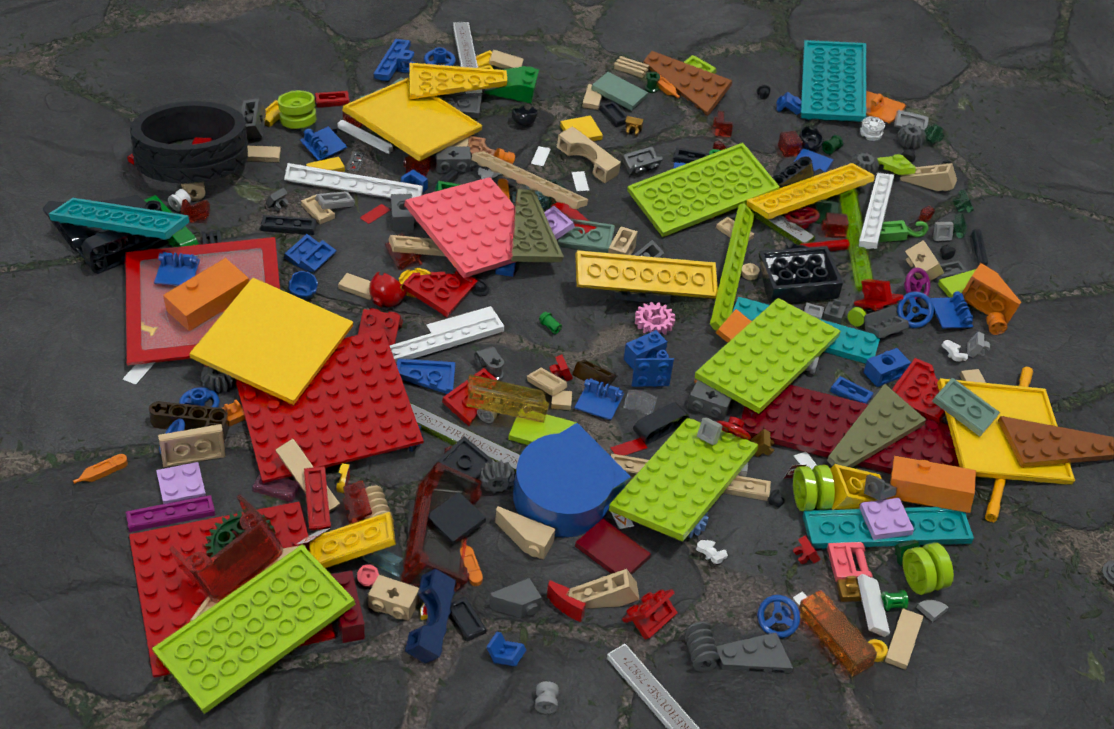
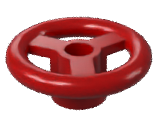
(735, 427)

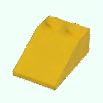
(850, 487)

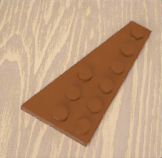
(691, 82)
(1048, 444)

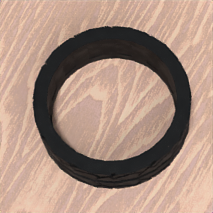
(189, 162)

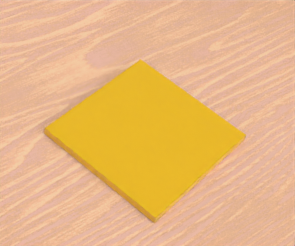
(413, 125)
(272, 340)
(991, 452)

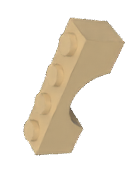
(575, 143)

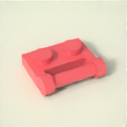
(842, 559)

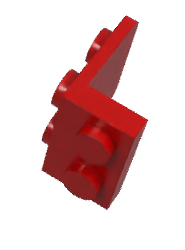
(377, 320)

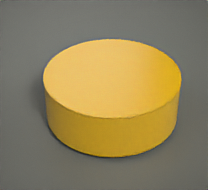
(880, 648)

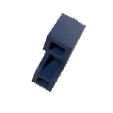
(436, 592)

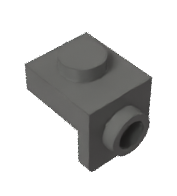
(878, 488)

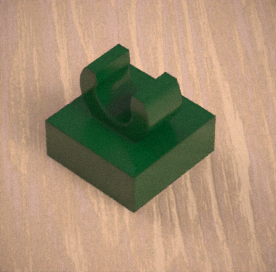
(902, 547)

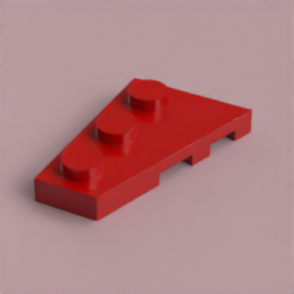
(457, 399)

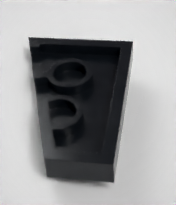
(642, 297)

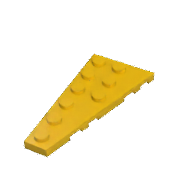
(436, 80)

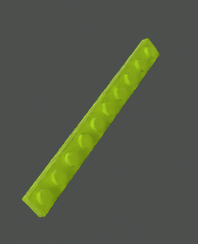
(732, 267)

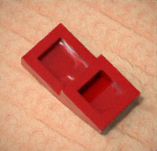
(560, 598)

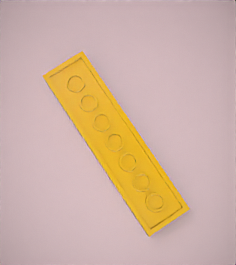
(810, 191)
(646, 274)

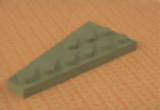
(532, 233)
(879, 425)

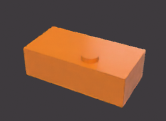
(205, 294)
(933, 484)

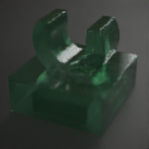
(963, 202)
(959, 225)

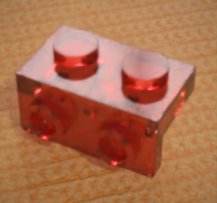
(403, 259)
(356, 502)

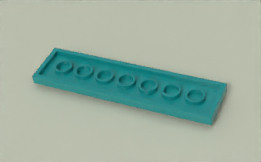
(119, 218)
(850, 344)
(848, 526)

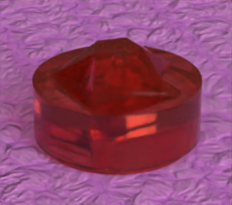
(926, 214)

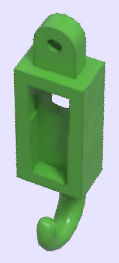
(899, 231)

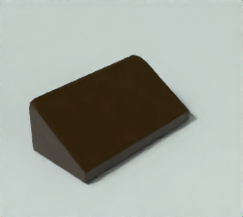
(587, 370)

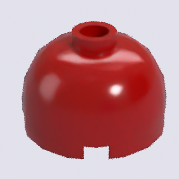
(386, 290)

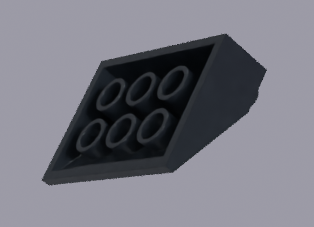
(800, 274)

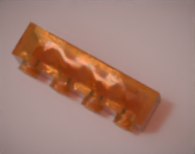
(837, 633)

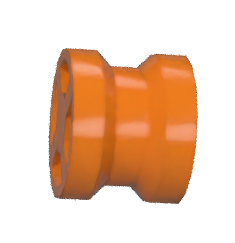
(996, 323)

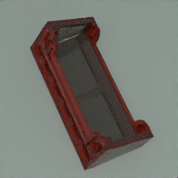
(426, 545)

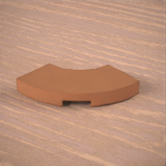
(478, 145)

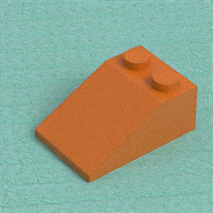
(990, 293)

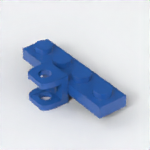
(395, 59)

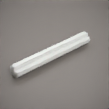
(365, 136)

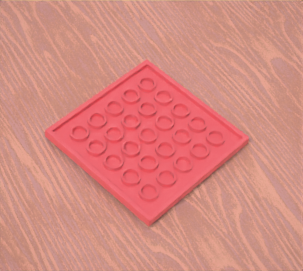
(468, 224)

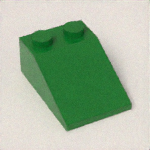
(520, 84)

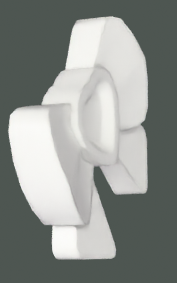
(485, 174)
(953, 350)
(708, 549)

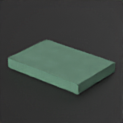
(619, 91)
(595, 240)
(966, 407)

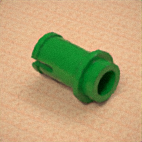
(547, 320)

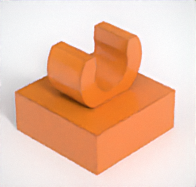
(234, 412)

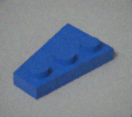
(430, 374)

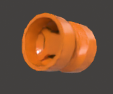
(506, 156)

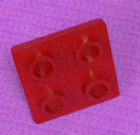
(877, 294)
(651, 612)

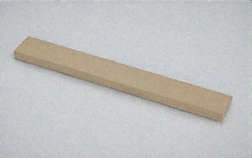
(739, 486)

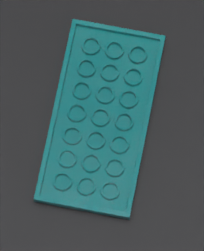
(834, 81)

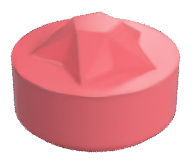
(367, 575)

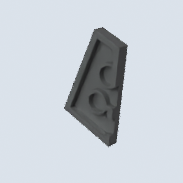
(755, 653)

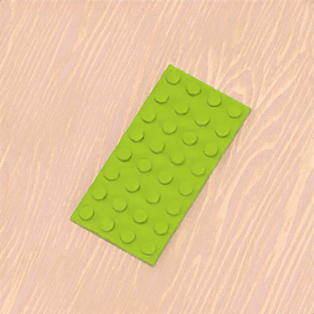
(701, 189)
(767, 355)
(682, 480)
(253, 628)

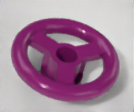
(914, 285)

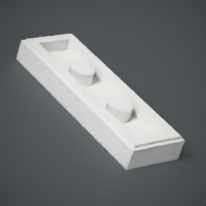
(873, 605)

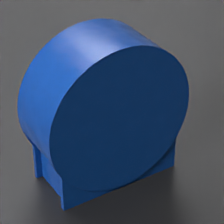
(567, 481)

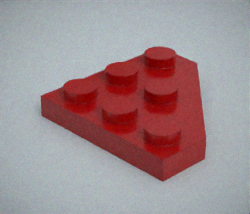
(439, 289)
(918, 389)

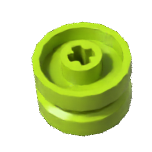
(297, 109)
(813, 488)
(928, 568)

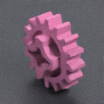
(654, 318)

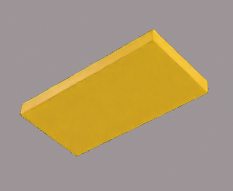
(353, 540)

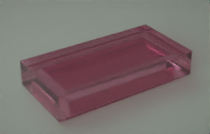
(281, 488)

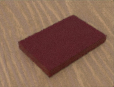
(612, 548)

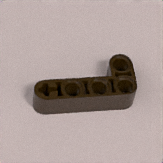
(165, 413)

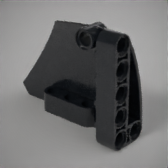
(100, 247)

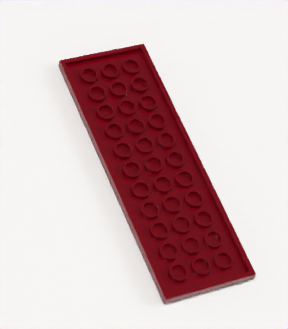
(819, 421)

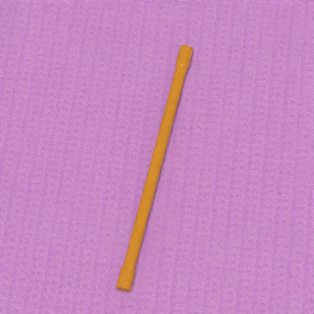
(994, 504)

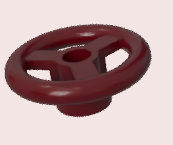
(802, 219)

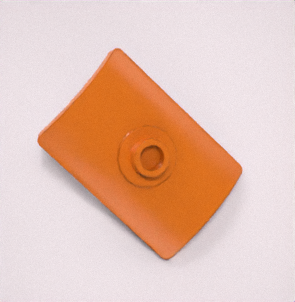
(882, 107)

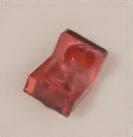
(722, 127)
(197, 211)

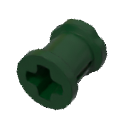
(652, 82)
(831, 145)

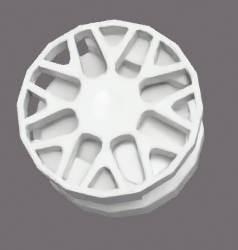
(871, 129)

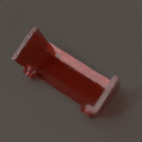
(235, 562)

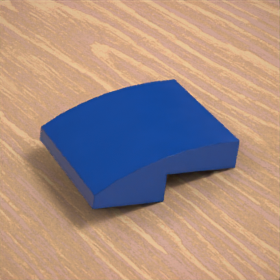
(309, 253)

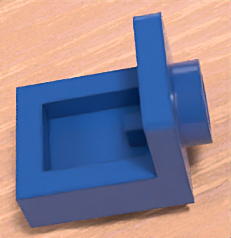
(789, 101)
(415, 178)
(504, 651)

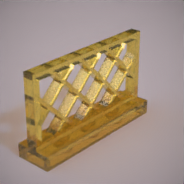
(506, 398)

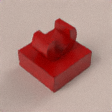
(561, 369)
(807, 550)

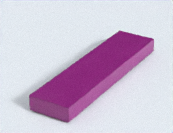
(170, 513)

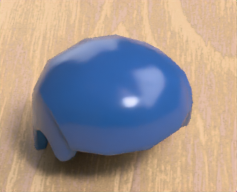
(303, 285)

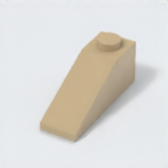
(933, 177)
(528, 534)
(607, 591)

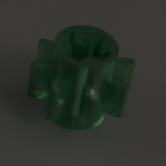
(934, 133)

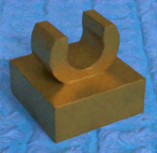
(634, 124)
(764, 443)
(849, 589)

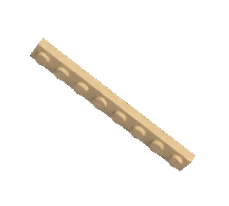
(534, 182)

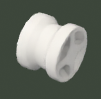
(175, 201)

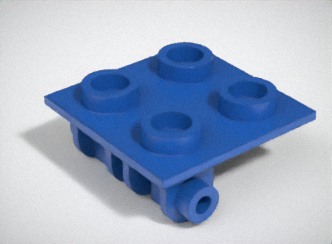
(322, 143)
(175, 269)
(953, 311)
(653, 371)
(599, 400)

